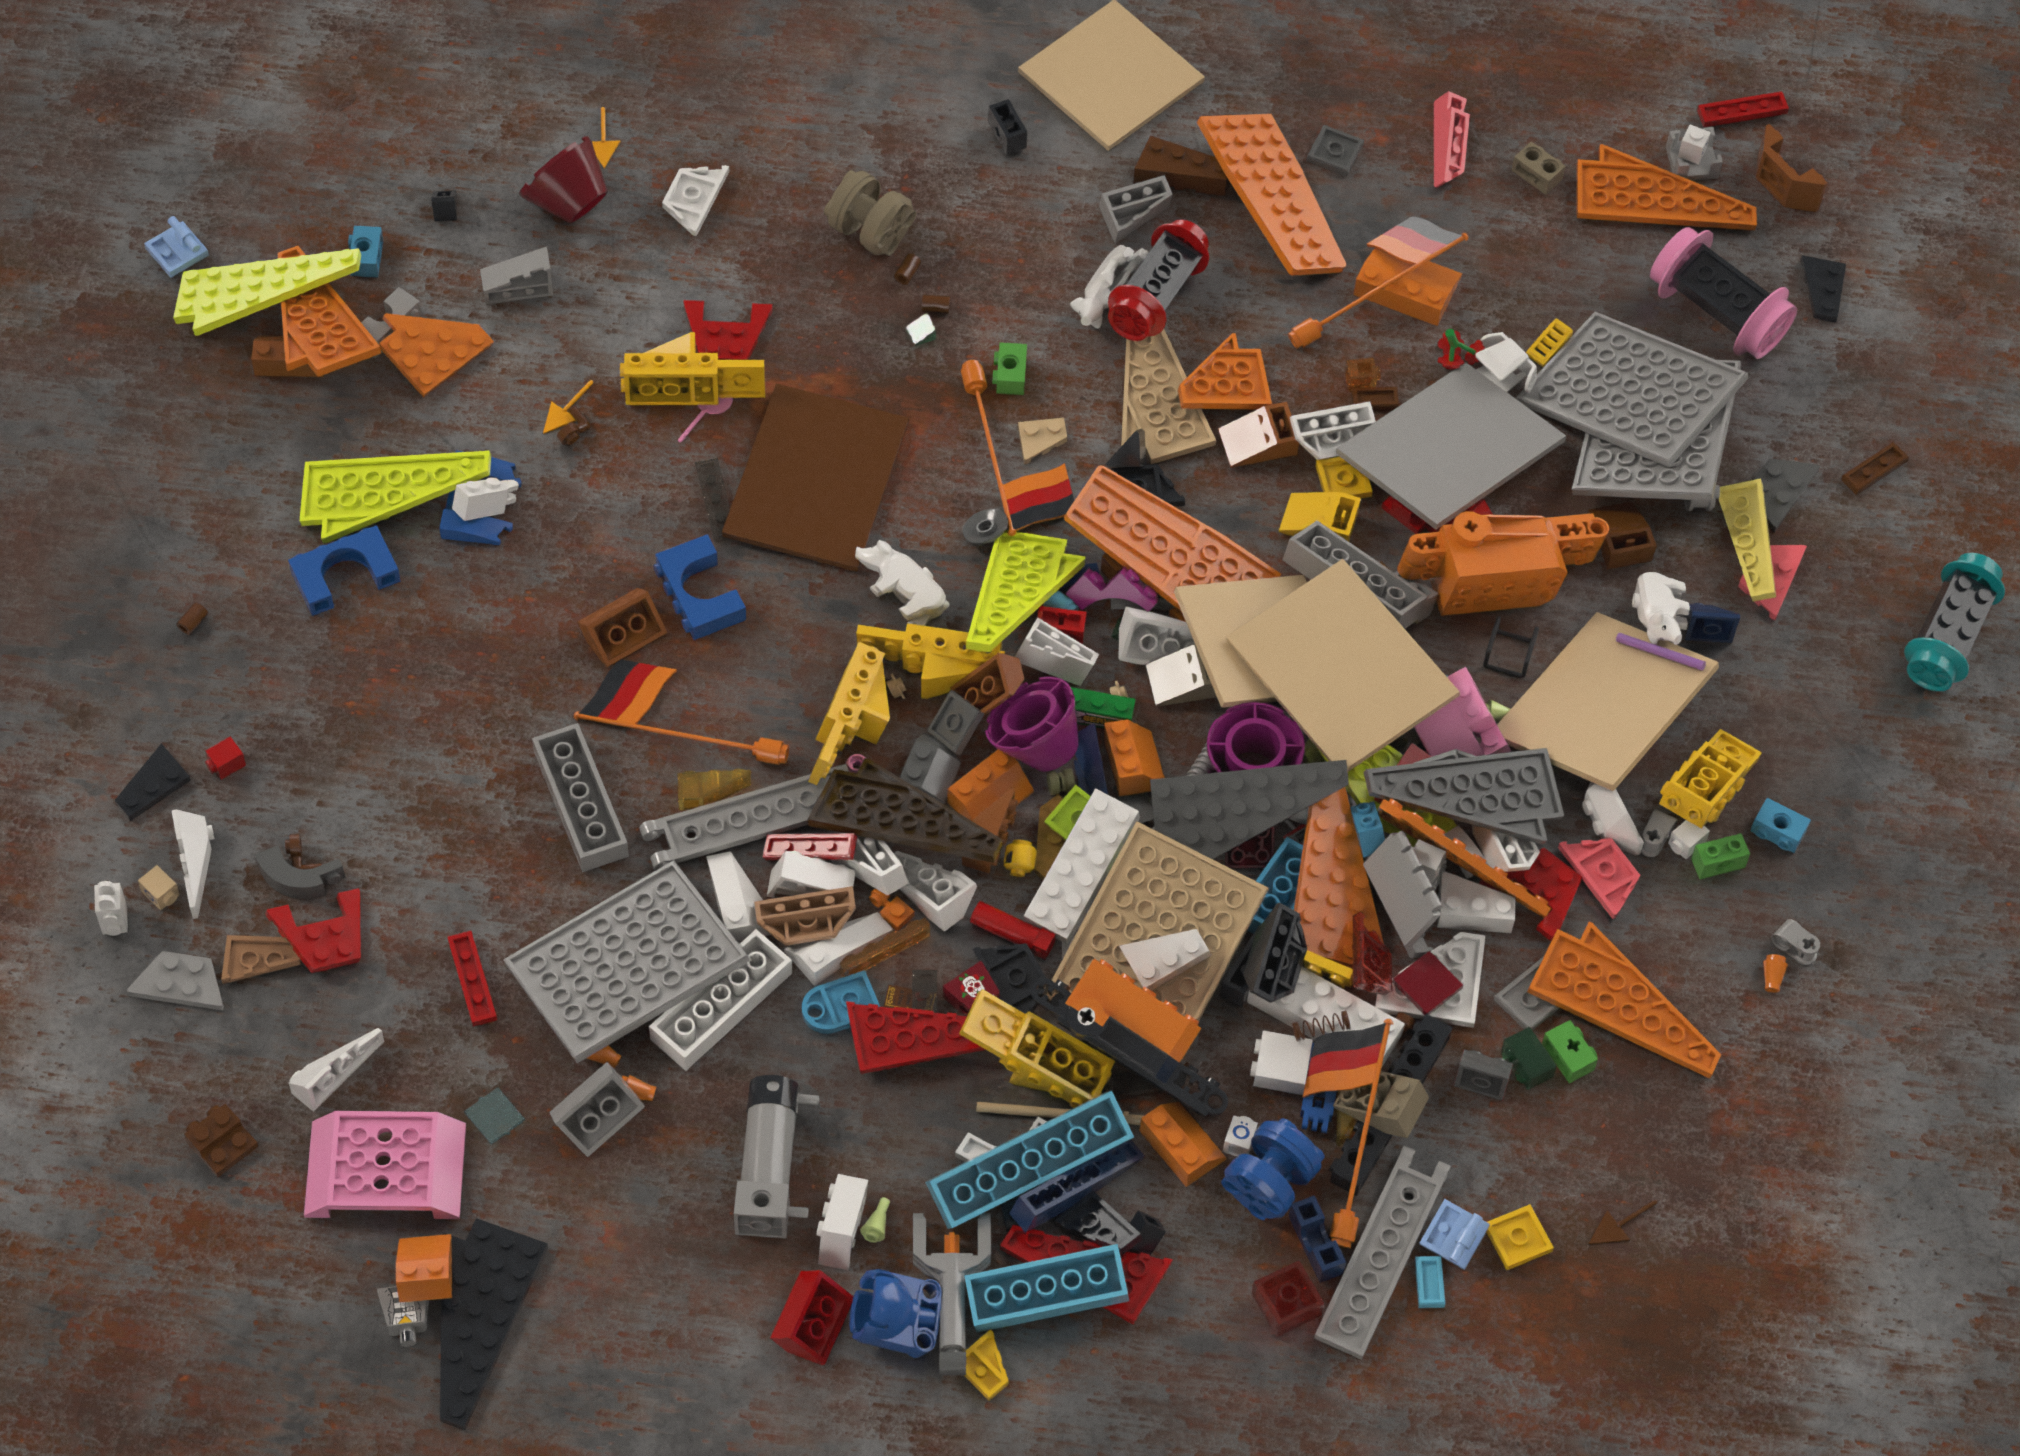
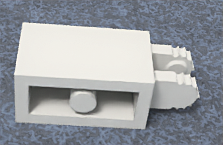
(483, 498)
(111, 908)

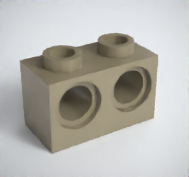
(1538, 168)

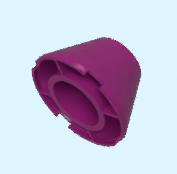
(1037, 724)
(1254, 729)

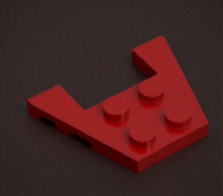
(727, 339)
(1553, 882)
(326, 942)

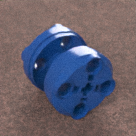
(1282, 1157)

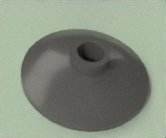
(985, 526)

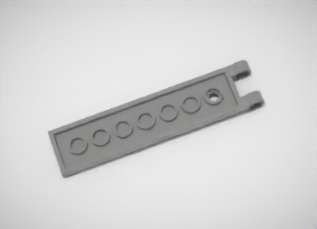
(735, 820)
(1380, 1256)

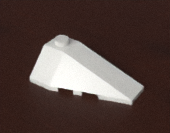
(195, 845)
(734, 896)
(327, 1073)

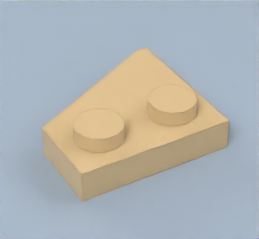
(1041, 436)

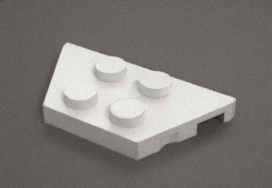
(693, 195)

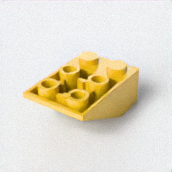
(1332, 509)

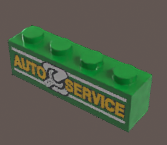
(1101, 708)

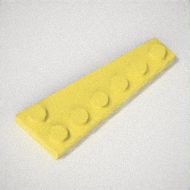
(1748, 526)

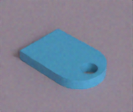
(831, 1001)

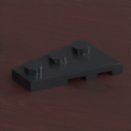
(1098, 1223)

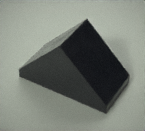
(444, 205)
(1131, 453)

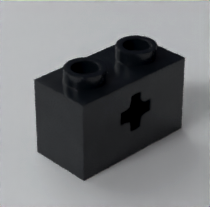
(1007, 126)

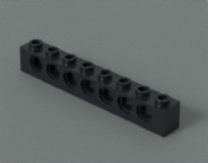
(1437, 1036)

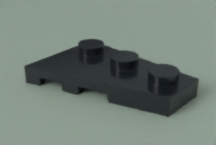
(1824, 285)
(152, 783)

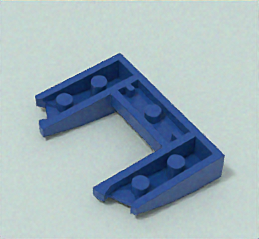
(481, 529)

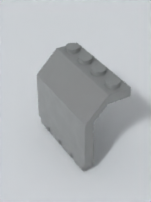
(1404, 891)

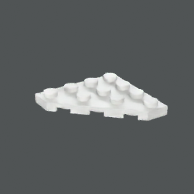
(1464, 960)

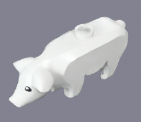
(1113, 272)
(907, 580)
(1658, 604)

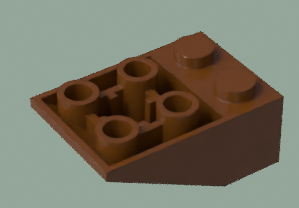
(1628, 536)

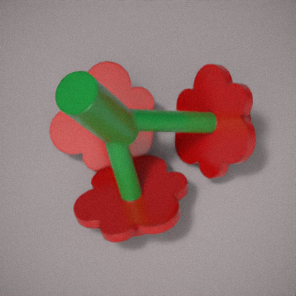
(1452, 347)

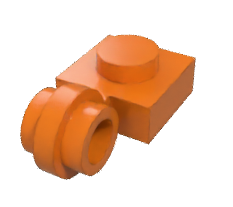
(895, 912)

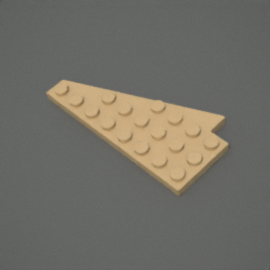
(1154, 402)

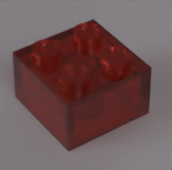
(1287, 1298)

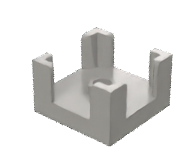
(1708, 167)

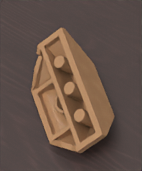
(807, 915)

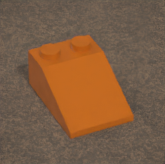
(424, 1268)

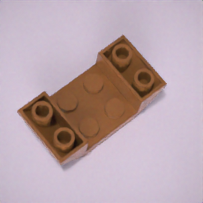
(1782, 181)

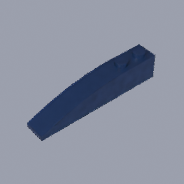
(1073, 1185)

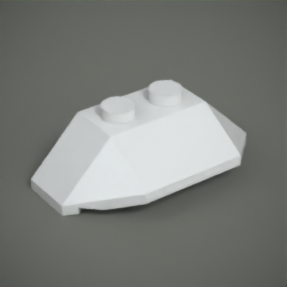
(1327, 429)
(1611, 818)
(1505, 850)

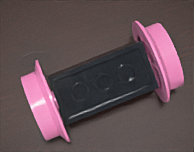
(1723, 292)

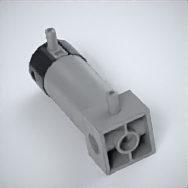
(763, 1190)

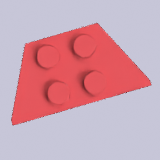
(1785, 564)
(1603, 870)

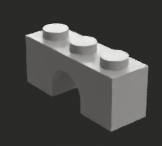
(397, 303)

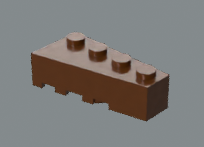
(1181, 166)

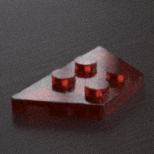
(1370, 959)

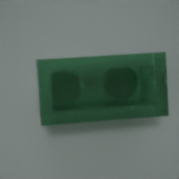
(1528, 1058)

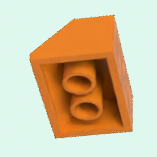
(1131, 756)
(987, 784)
(1180, 1142)

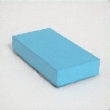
(1430, 1282)

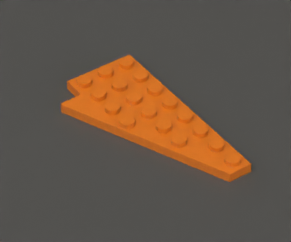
(1640, 192)
(322, 330)
(1455, 851)
(1333, 881)
(1609, 991)

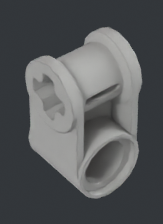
(1657, 832)
(1795, 941)

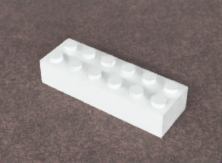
(1081, 866)
(1320, 997)
(708, 1015)

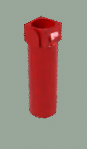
(1013, 929)

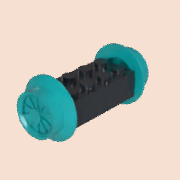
(1954, 621)

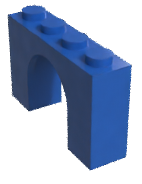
(363, 547)
(699, 615)

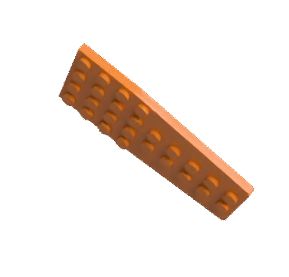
(1274, 190)
(1157, 538)

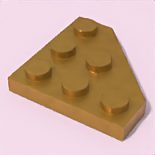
(1048, 841)

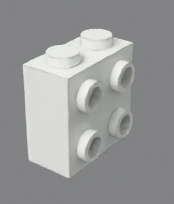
(1281, 1062)

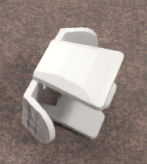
(1502, 358)

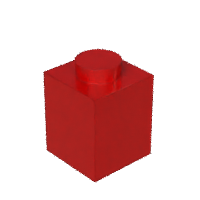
(224, 758)

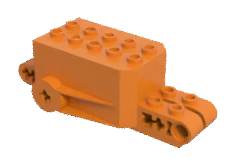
(1501, 559)

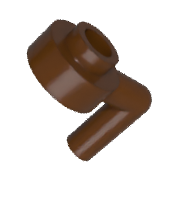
(570, 433)
(294, 847)

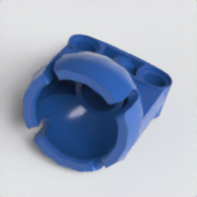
(896, 1312)

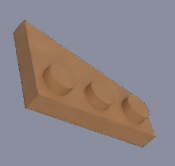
(256, 956)

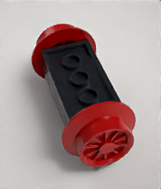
(1140, 306)

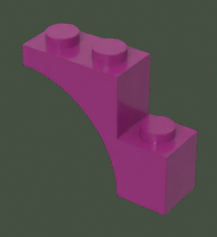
(1123, 585)

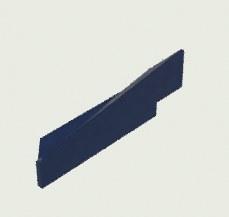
(1089, 765)

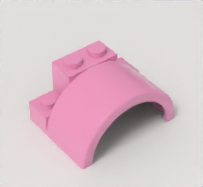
(1458, 720)

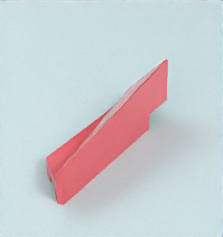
(1450, 137)

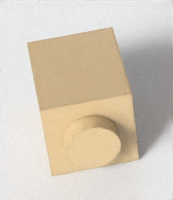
(159, 888)

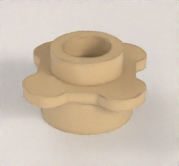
(896, 686)
(1117, 690)

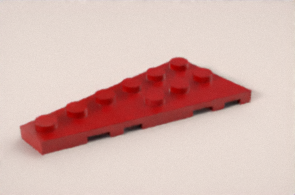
(1140, 1270)

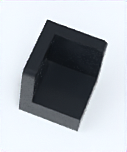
(1150, 1230)

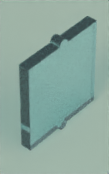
(494, 1115)

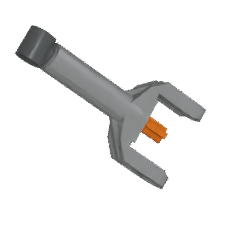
(949, 1271)

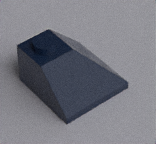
(1711, 624)

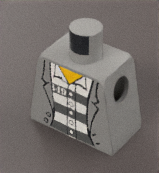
(403, 1317)

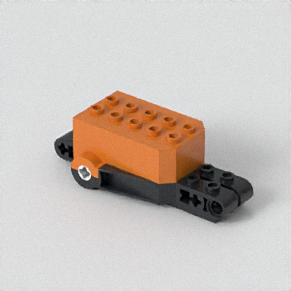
(1133, 1031)

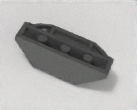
(931, 767)

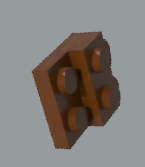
(220, 1139)

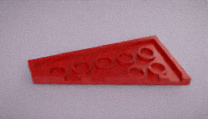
(904, 1036)

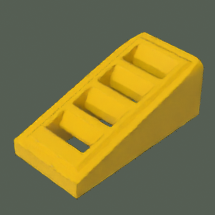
(1556, 330)

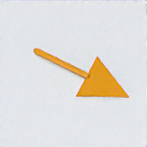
(603, 148)
(559, 416)

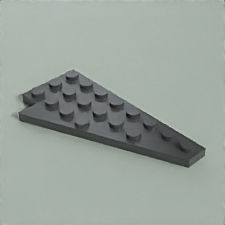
(1491, 791)
(1229, 808)

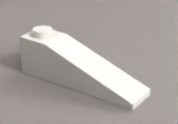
(1150, 636)
(936, 891)
(822, 957)

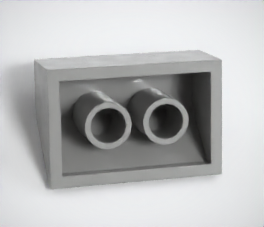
(596, 1109)

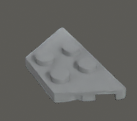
(179, 980)

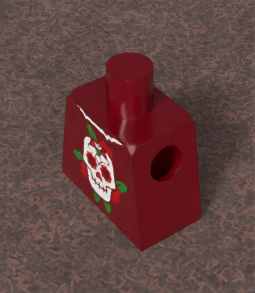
(964, 988)

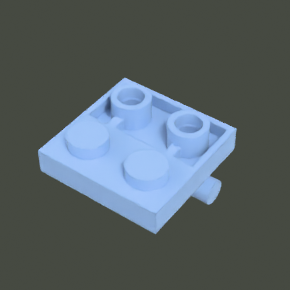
(176, 248)
(1454, 1234)

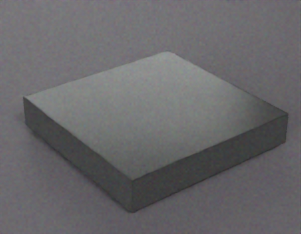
(1335, 150)
(955, 722)

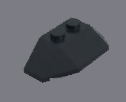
(1276, 955)

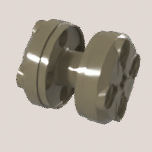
(857, 204)

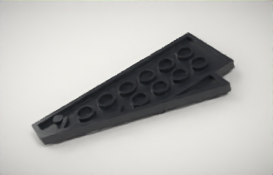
(488, 1288)

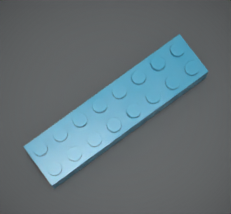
(1029, 1159)

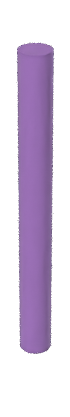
(1660, 651)

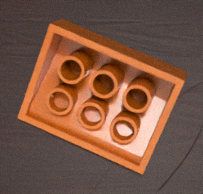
(1418, 294)

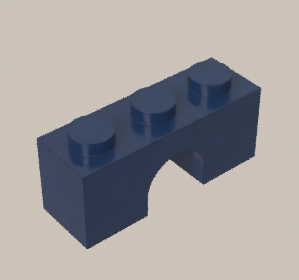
(1310, 1228)

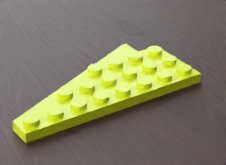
(234, 291)
(1017, 581)

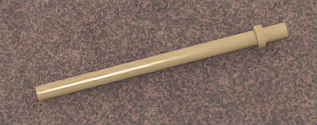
(1038, 1111)

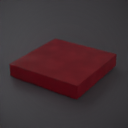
(1427, 983)

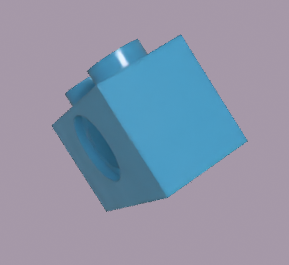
(370, 244)
(1775, 814)
(1367, 827)

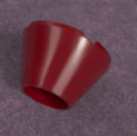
(568, 183)

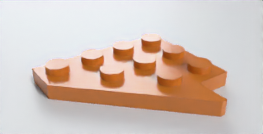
(431, 349)
(1227, 380)

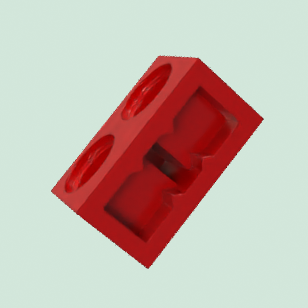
(1065, 620)

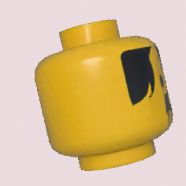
(1020, 857)

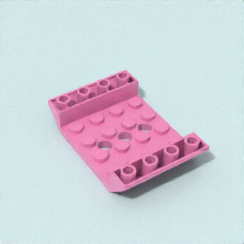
(422, 1168)

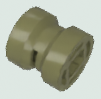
(1064, 779)

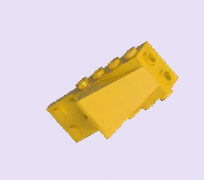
(679, 369)
(917, 648)
(856, 708)
(1709, 779)
(1036, 1050)

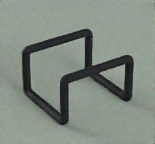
(1531, 640)

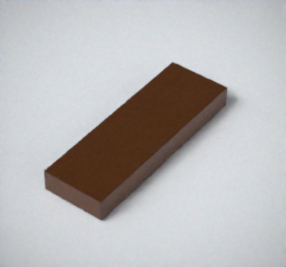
(1874, 468)

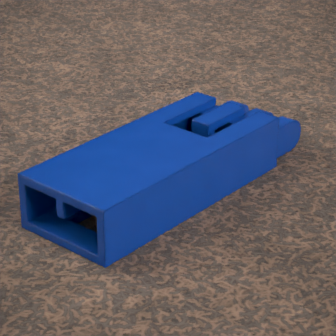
(1316, 1113)

